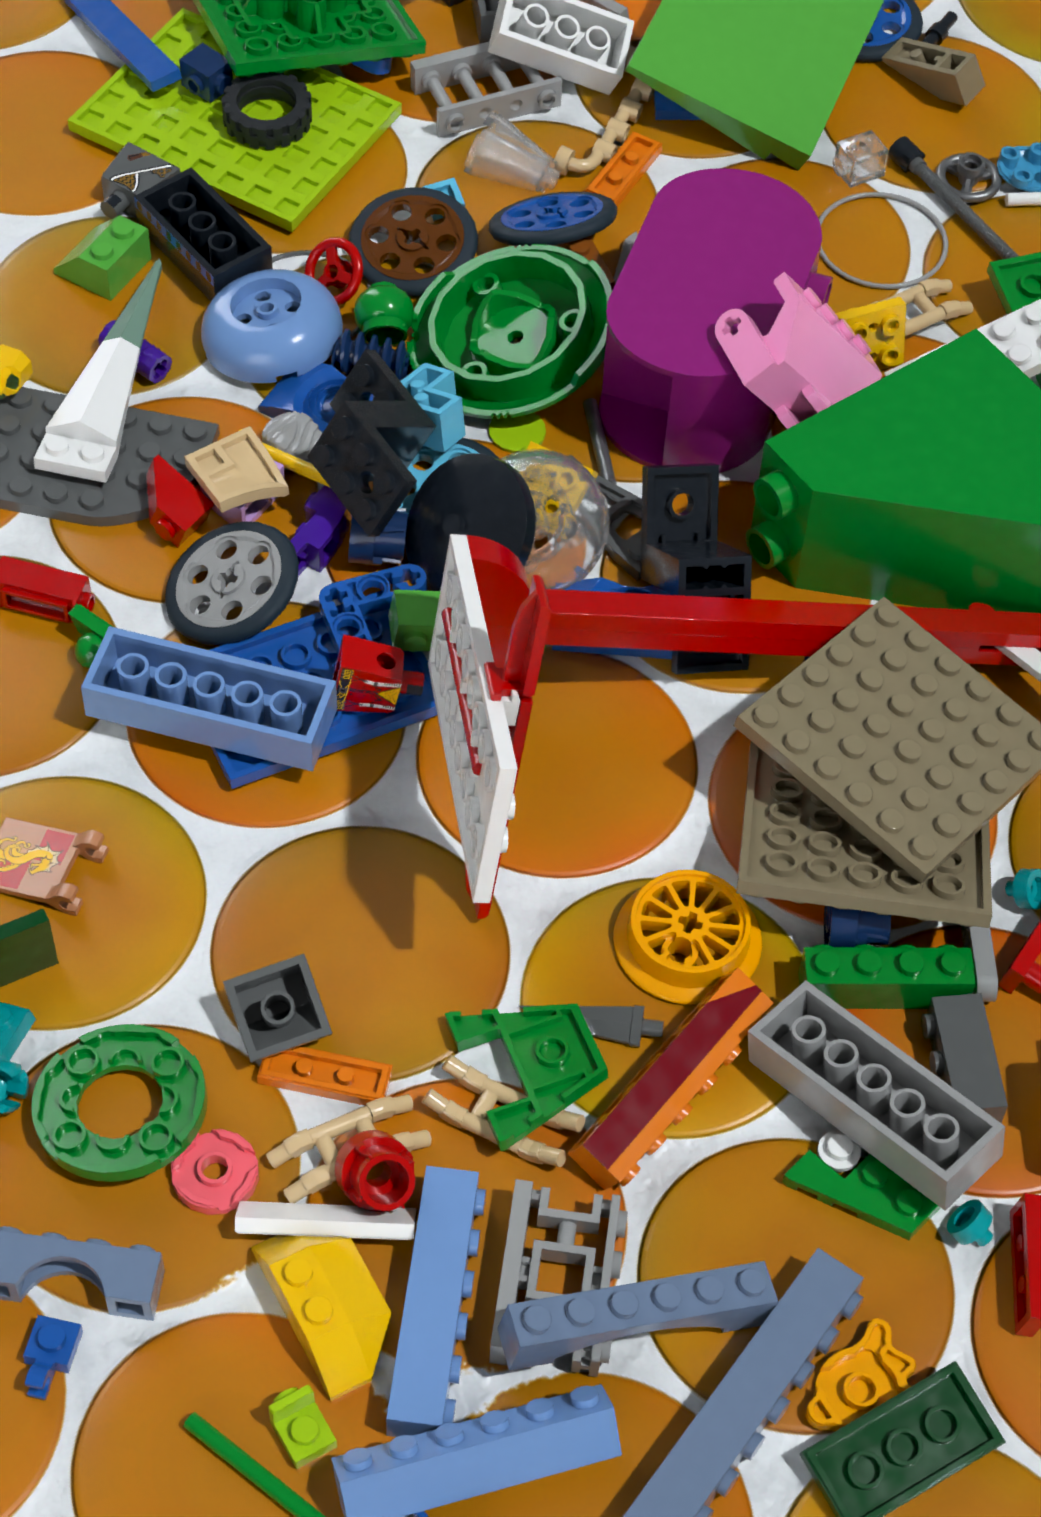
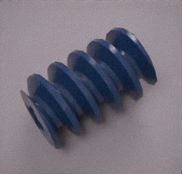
(348, 352)

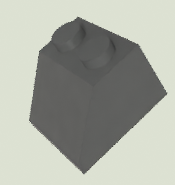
(277, 1008)

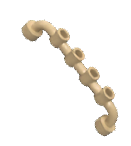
(616, 130)

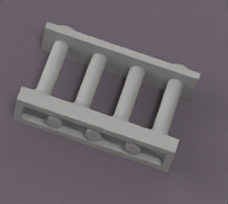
(473, 63)

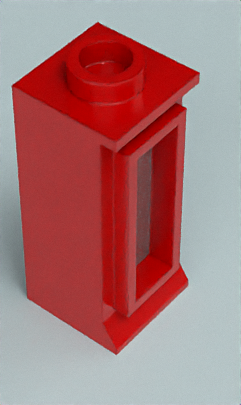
(42, 589)

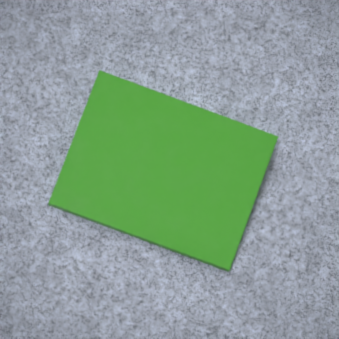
(756, 66)

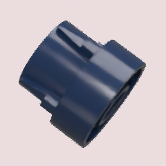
(380, 549)
(855, 928)

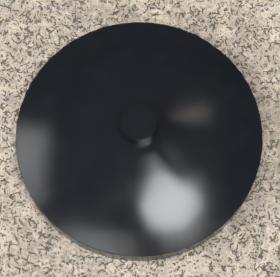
(472, 498)

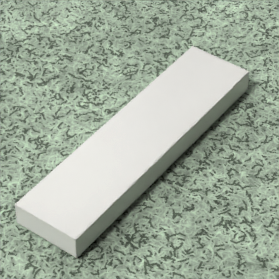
(324, 1220)

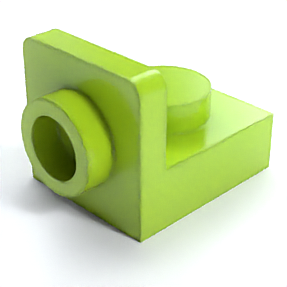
(301, 1425)

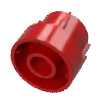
(357, 1158)

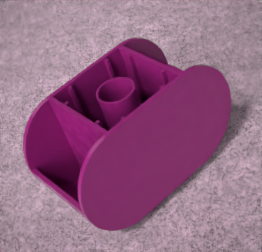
(702, 250)

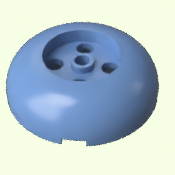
(270, 326)

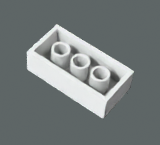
(564, 40)

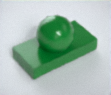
(93, 632)

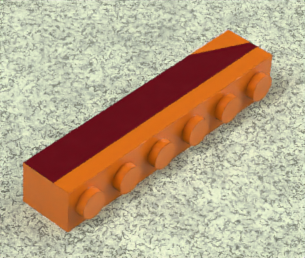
(670, 1080)

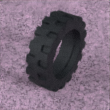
(267, 132)

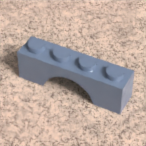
(124, 1275)

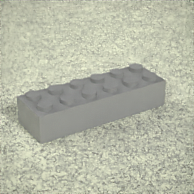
(876, 1094)

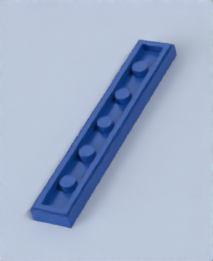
(127, 42)

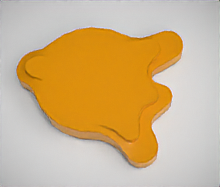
(859, 1379)

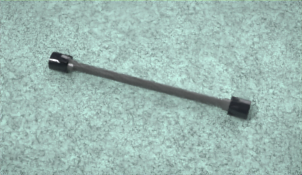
(910, 158)

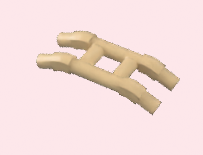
(931, 314)
(491, 1092)
(322, 1135)

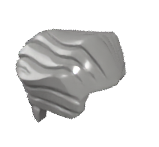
(292, 433)

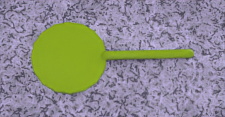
(517, 432)

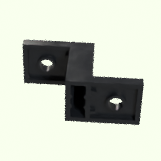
(371, 443)
(684, 554)

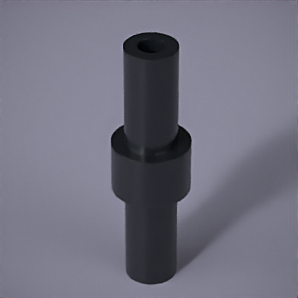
(939, 30)

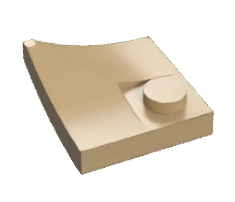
(236, 470)

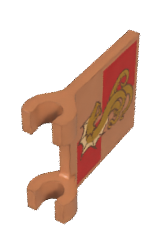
(39, 859)

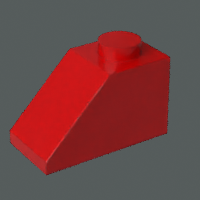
(174, 503)

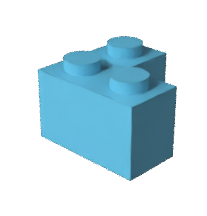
(436, 394)

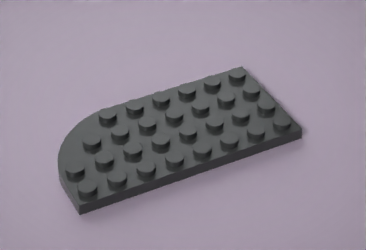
(83, 500)

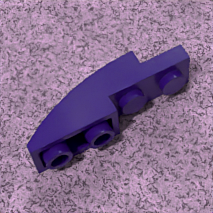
(322, 532)

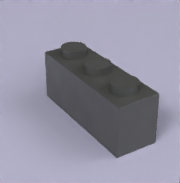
(965, 1050)

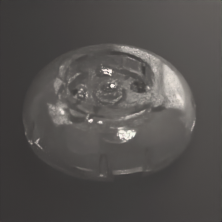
(576, 529)

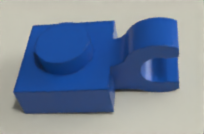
(49, 1350)

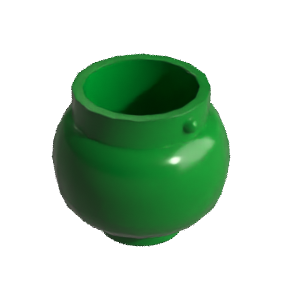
(384, 312)

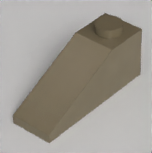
(938, 69)

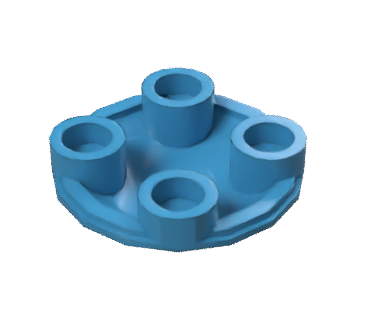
(1021, 166)

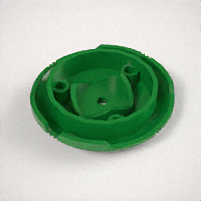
(506, 294)

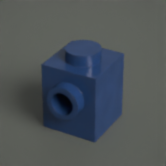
(205, 72)

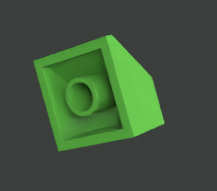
(107, 257)

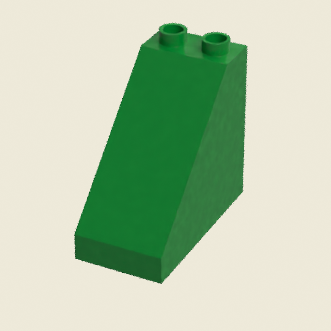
(912, 487)

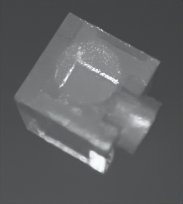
(860, 158)

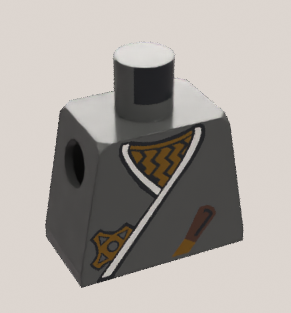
(129, 175)

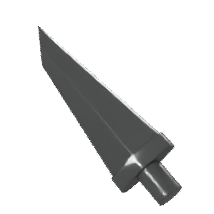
(620, 1023)

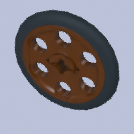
(421, 203)

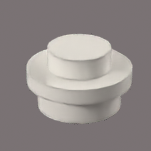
(838, 1151)

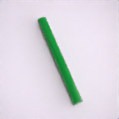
(249, 1467)

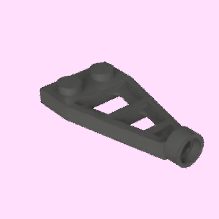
(624, 552)

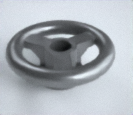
(969, 170)

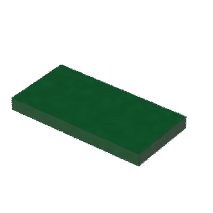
(903, 1446)

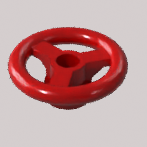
(337, 271)

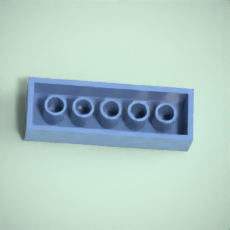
(210, 698)

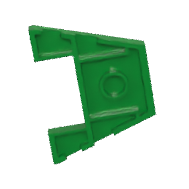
(550, 1056)
(869, 1190)

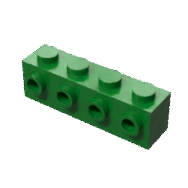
(887, 975)

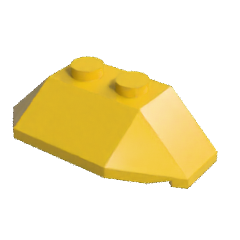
(329, 1306)

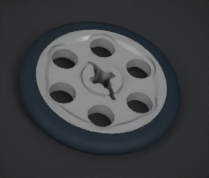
(257, 610)

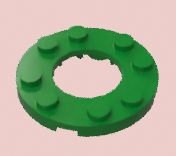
(111, 1050)

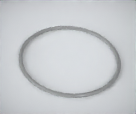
(896, 197)

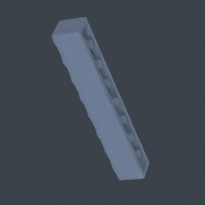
(753, 1392)

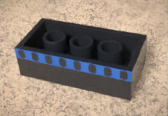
(201, 232)

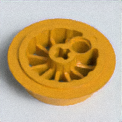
(685, 981)

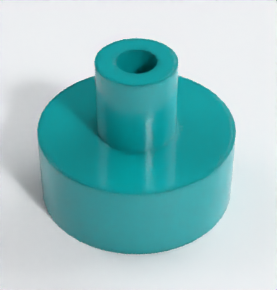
(1026, 888)
(971, 1223)

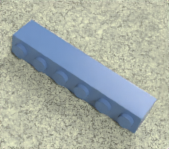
(434, 1301)
(478, 1455)

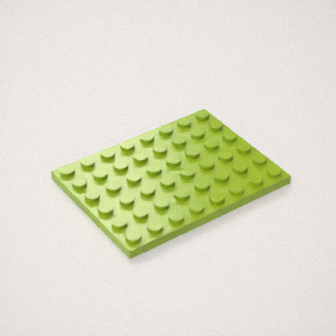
(190, 131)

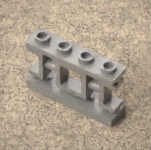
(523, 1271)

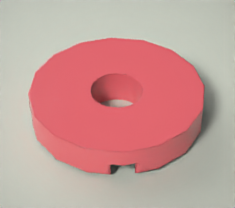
(220, 1194)

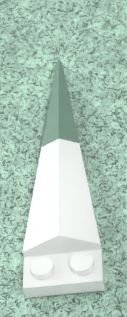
(90, 421)

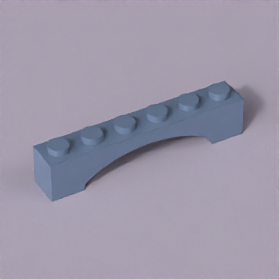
(557, 1325)

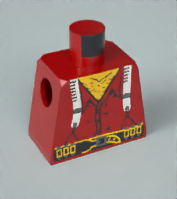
(372, 676)

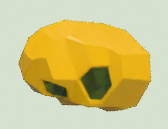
(14, 370)

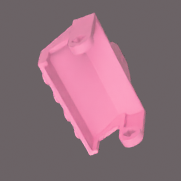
(804, 359)

